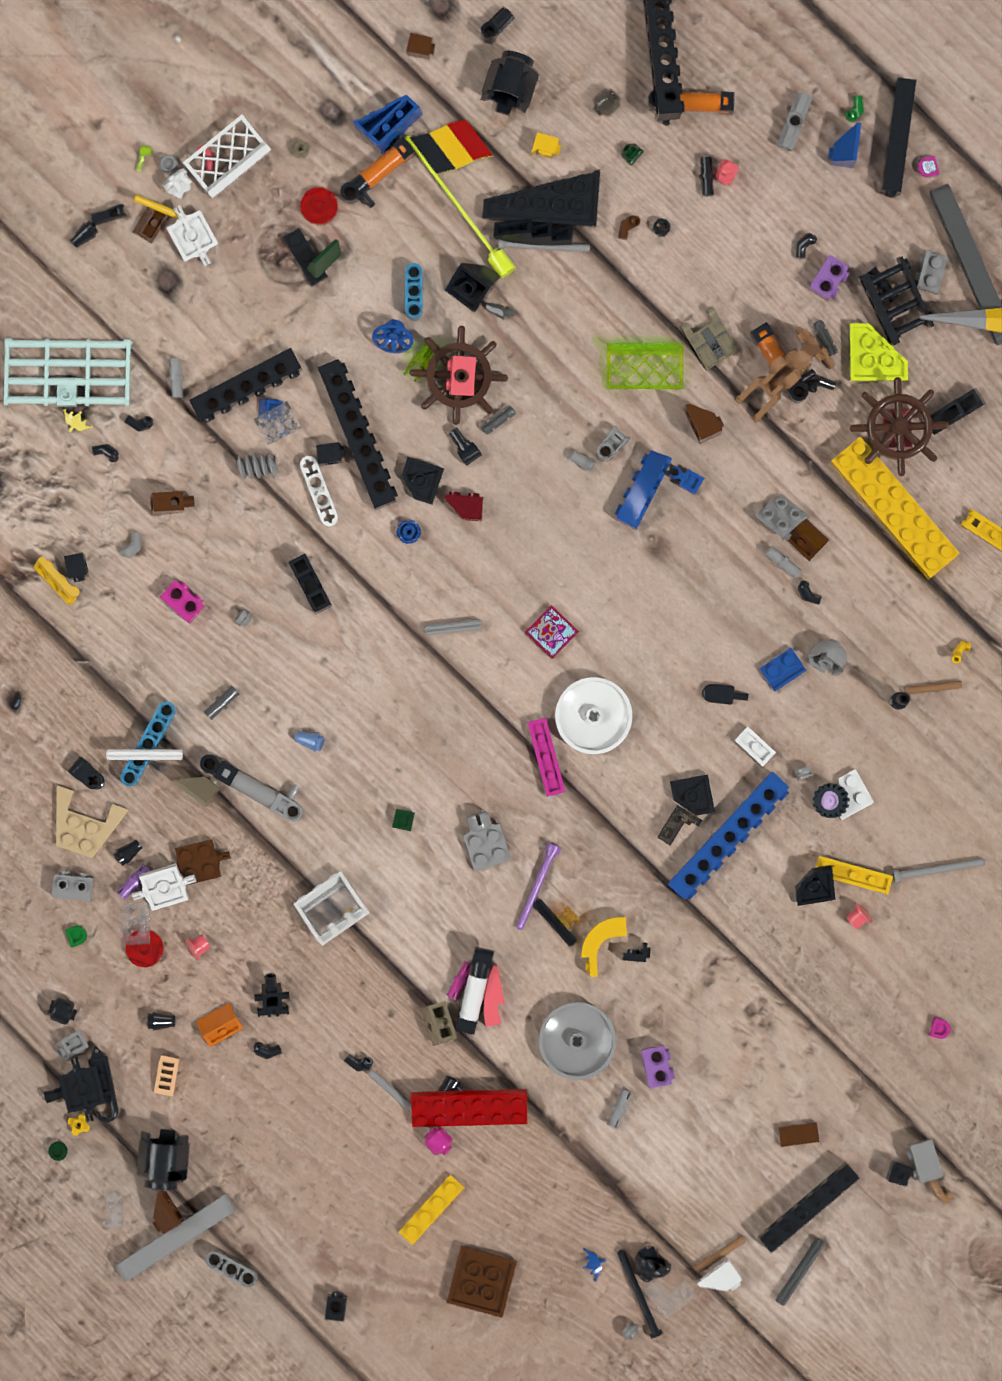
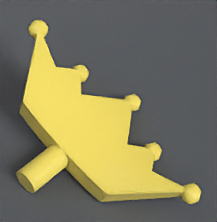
(75, 421)

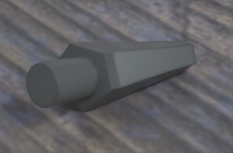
(499, 310)

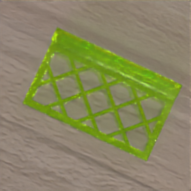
(645, 349)

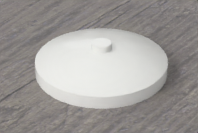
(593, 715)

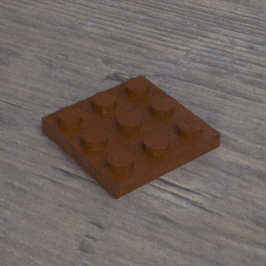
(481, 1281)

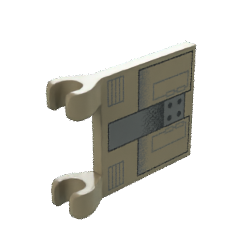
(712, 341)

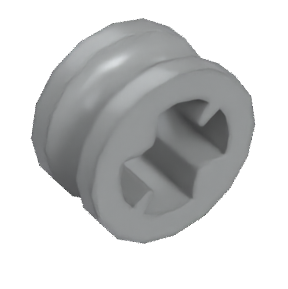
(804, 773)

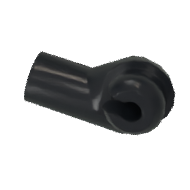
(803, 243)
(820, 382)
(139, 425)
(107, 450)
(806, 594)
(265, 1052)
(360, 1064)

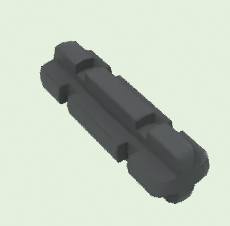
(825, 337)
(498, 419)

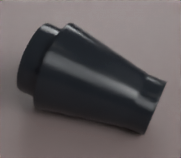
(84, 234)
(127, 852)
(160, 1021)

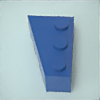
(389, 123)

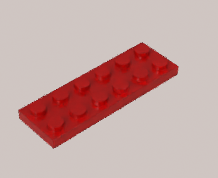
(469, 1108)

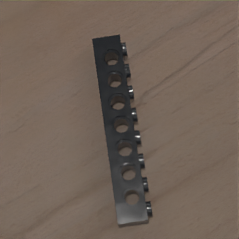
(664, 109)
(328, 373)

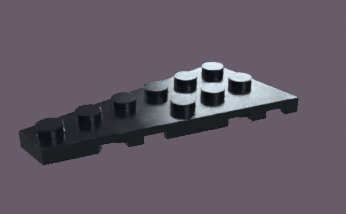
(560, 202)

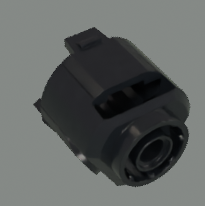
(510, 82)
(163, 1159)

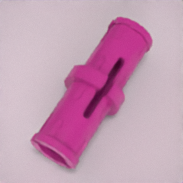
(459, 981)

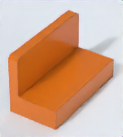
(219, 1025)

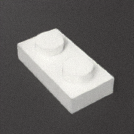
(755, 746)

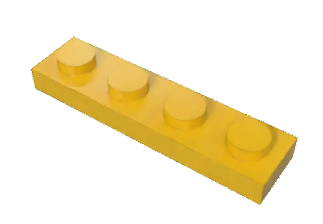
(857, 875)
(431, 1209)

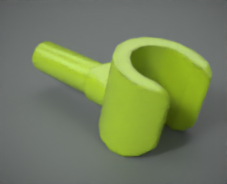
(144, 151)

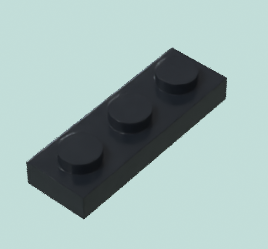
(303, 254)

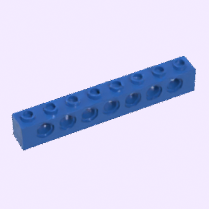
(780, 791)

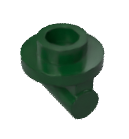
(631, 153)

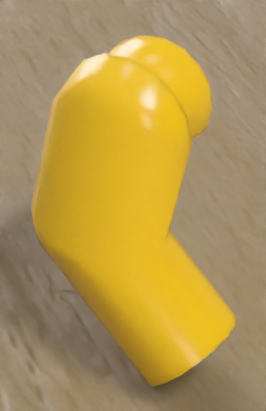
(957, 652)

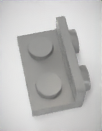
(931, 272)

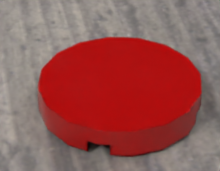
(319, 206)
(146, 954)

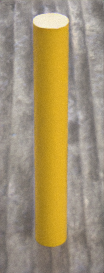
(156, 206)

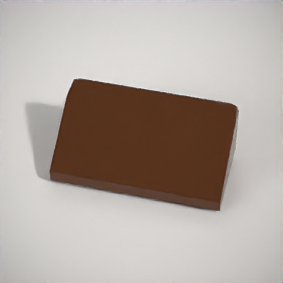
(150, 224)

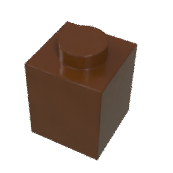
(420, 46)

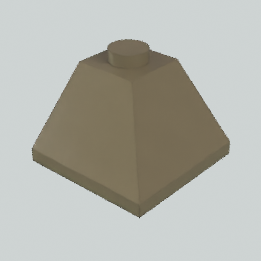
(200, 788)

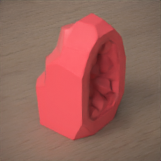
(726, 172)

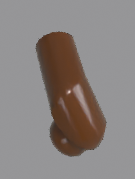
(626, 225)

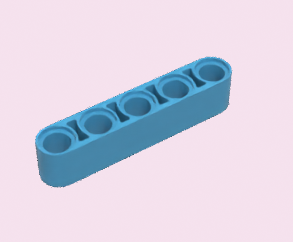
(155, 737)

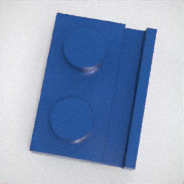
(782, 669)

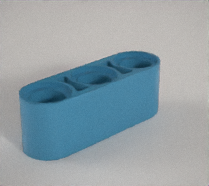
(411, 282)

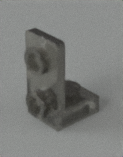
(675, 822)

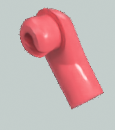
(210, 164)

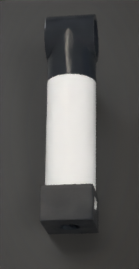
(474, 990)

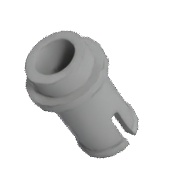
(583, 461)

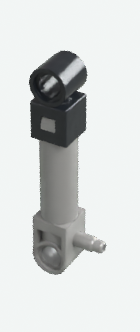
(254, 789)

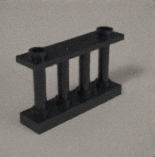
(877, 300)

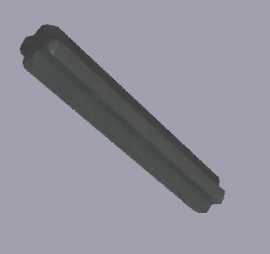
(800, 1271)

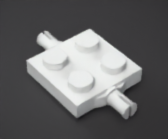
(192, 235)
(164, 887)

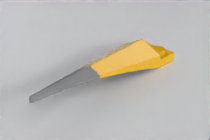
(981, 319)

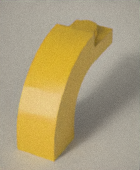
(598, 934)

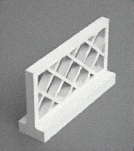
(239, 168)

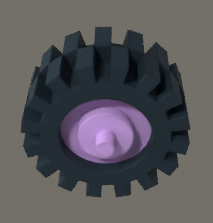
(831, 800)

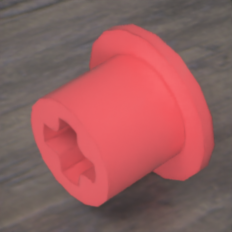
(858, 916)
(197, 946)

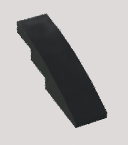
(533, 234)

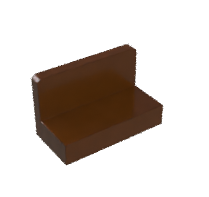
(807, 539)

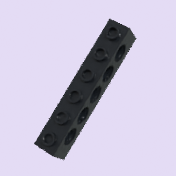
(217, 393)
(808, 1207)

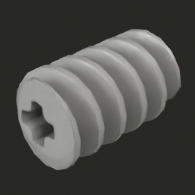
(257, 466)

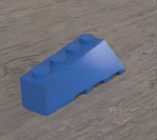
(644, 487)

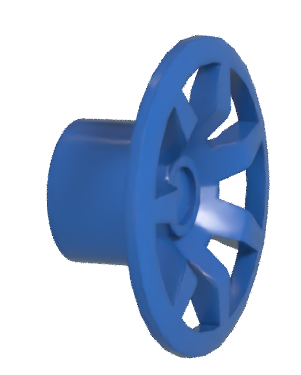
(393, 334)

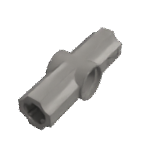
(798, 110)

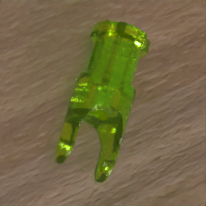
(420, 357)

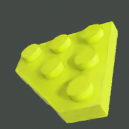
(873, 356)

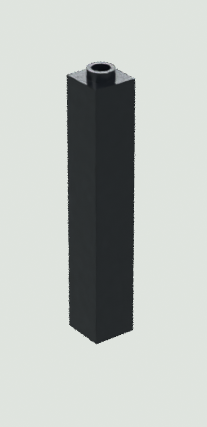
(898, 137)

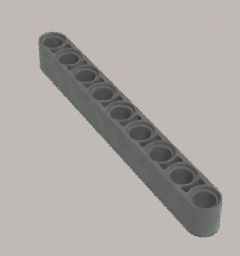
(966, 251)

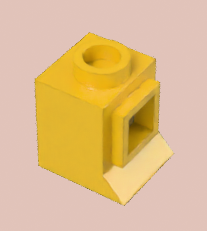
(546, 146)

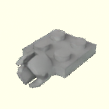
(485, 842)

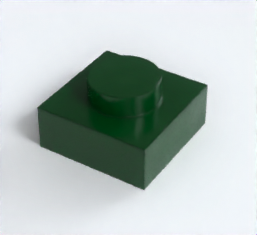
(403, 820)

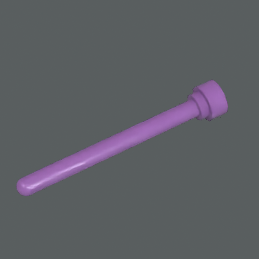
(551, 851)

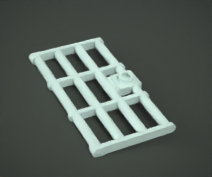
(67, 387)

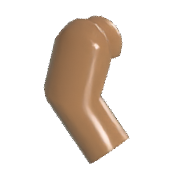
(938, 1192)

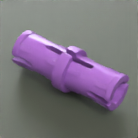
(132, 883)

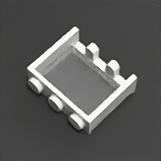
(331, 908)

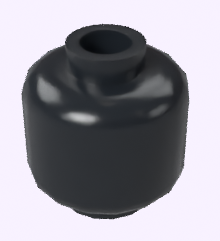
(62, 1010)

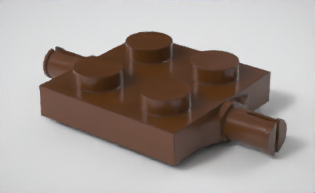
(200, 860)

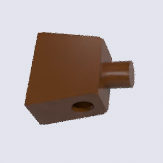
(162, 505)

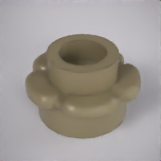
(300, 153)

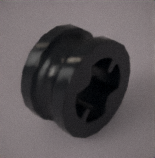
(661, 221)

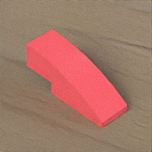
(492, 998)

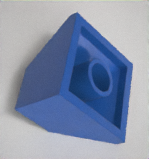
(846, 148)

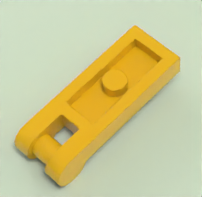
(985, 529)
(56, 581)

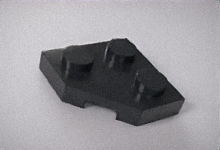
(422, 479)
(693, 794)
(816, 886)

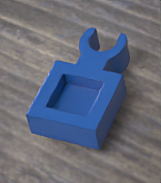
(689, 481)

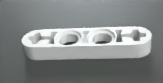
(316, 492)

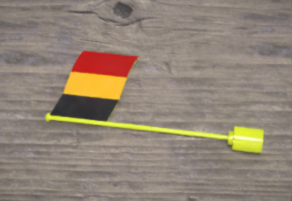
(450, 150)

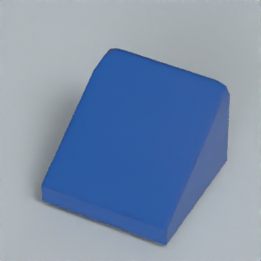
(267, 404)

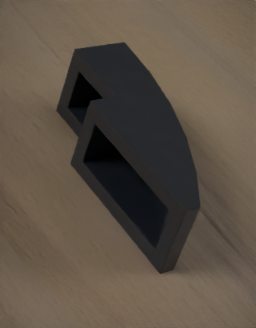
(958, 409)

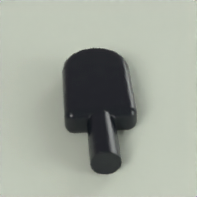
(722, 694)

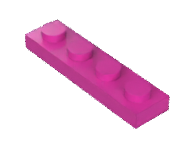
(546, 757)

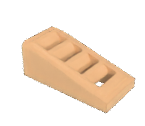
(163, 1058)

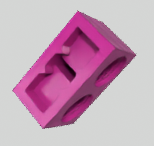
(179, 605)

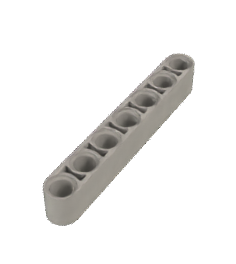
(176, 1237)

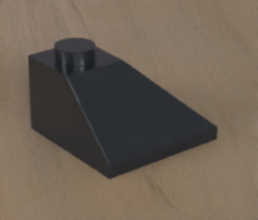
(472, 284)

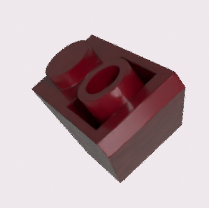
(467, 507)

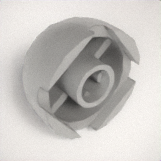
(828, 656)

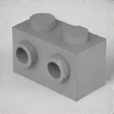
(73, 887)
(924, 1161)

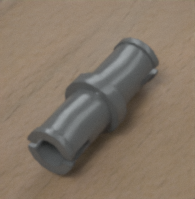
(221, 702)

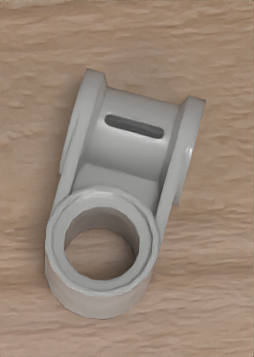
(613, 442)

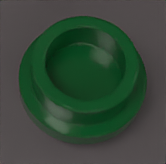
(58, 1151)

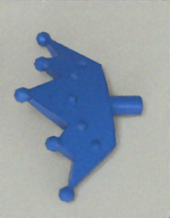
(594, 1263)

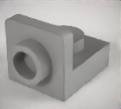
(71, 1045)

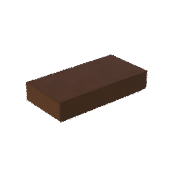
(798, 1134)

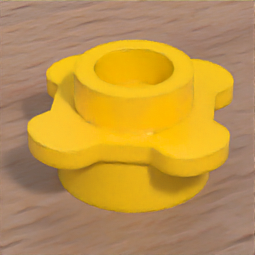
(77, 1129)

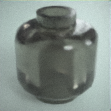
(606, 102)

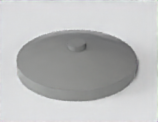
(577, 1041)

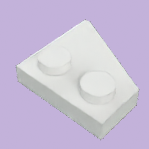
(857, 793)

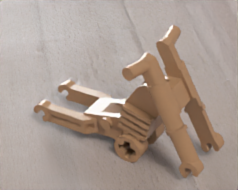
(787, 371)

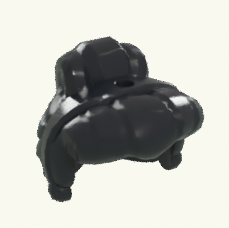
(649, 1265)

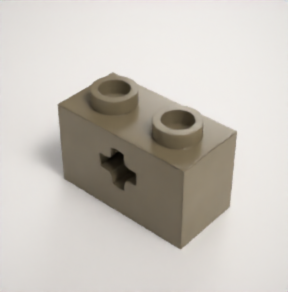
(439, 1023)

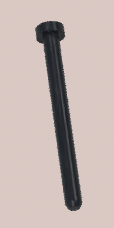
(655, 1332)

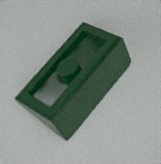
(325, 259)

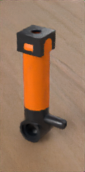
(701, 102)
(378, 170)
(771, 350)

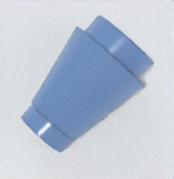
(312, 741)

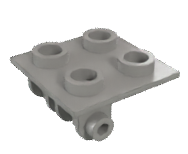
(781, 516)

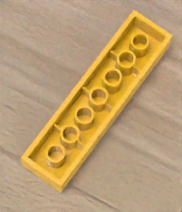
(894, 508)

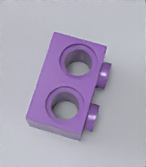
(826, 276)
(652, 1067)

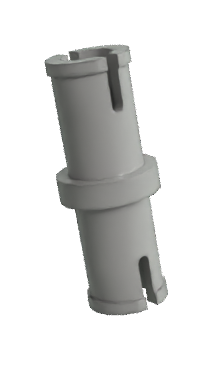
(175, 378)
(783, 562)
(619, 1108)

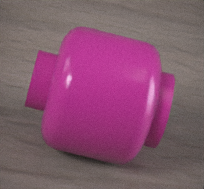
(438, 1141)

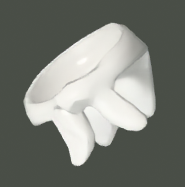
(178, 183)

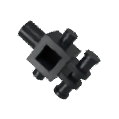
(272, 997)

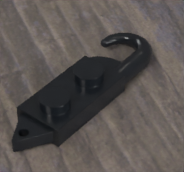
(103, 1067)

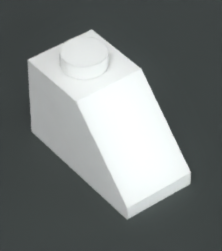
(721, 1278)

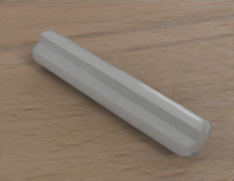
(452, 627)

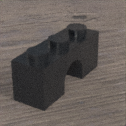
(310, 584)

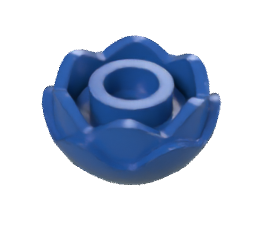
(404, 527)

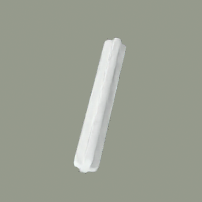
(144, 754)

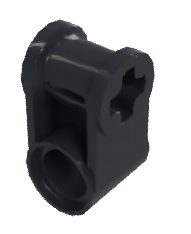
(84, 771)

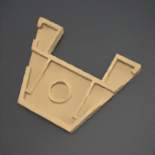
(81, 832)

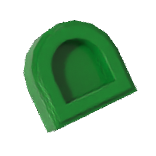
(76, 935)

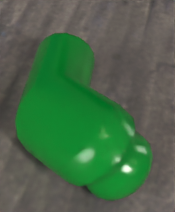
(857, 111)

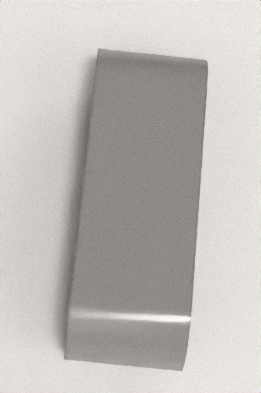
(221, 1268)

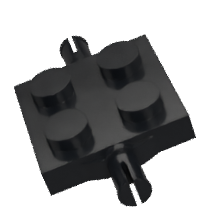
(82, 1089)

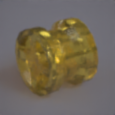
(568, 917)

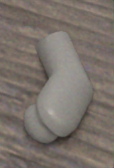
(134, 547)

